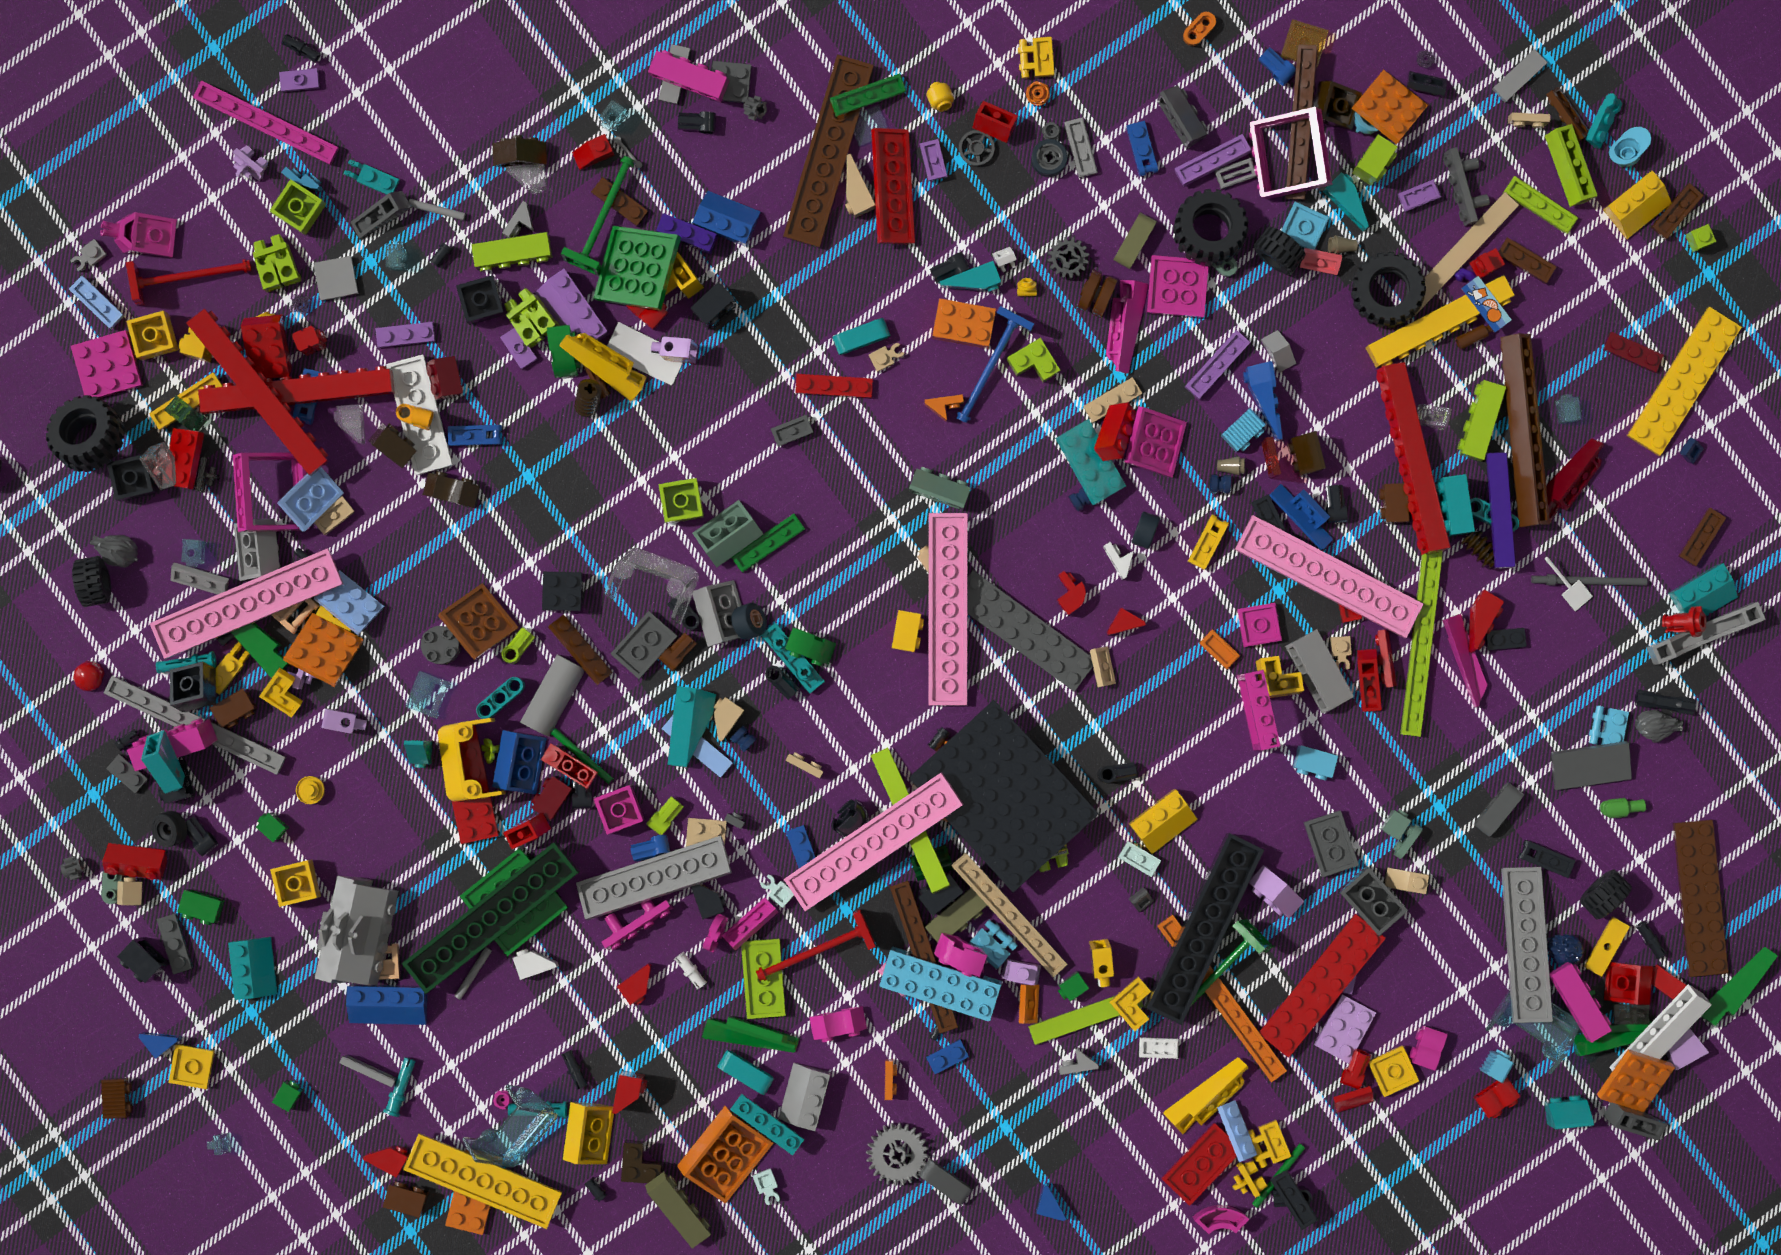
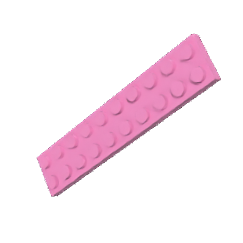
(1329, 576)
(246, 603)
(947, 609)
(873, 841)

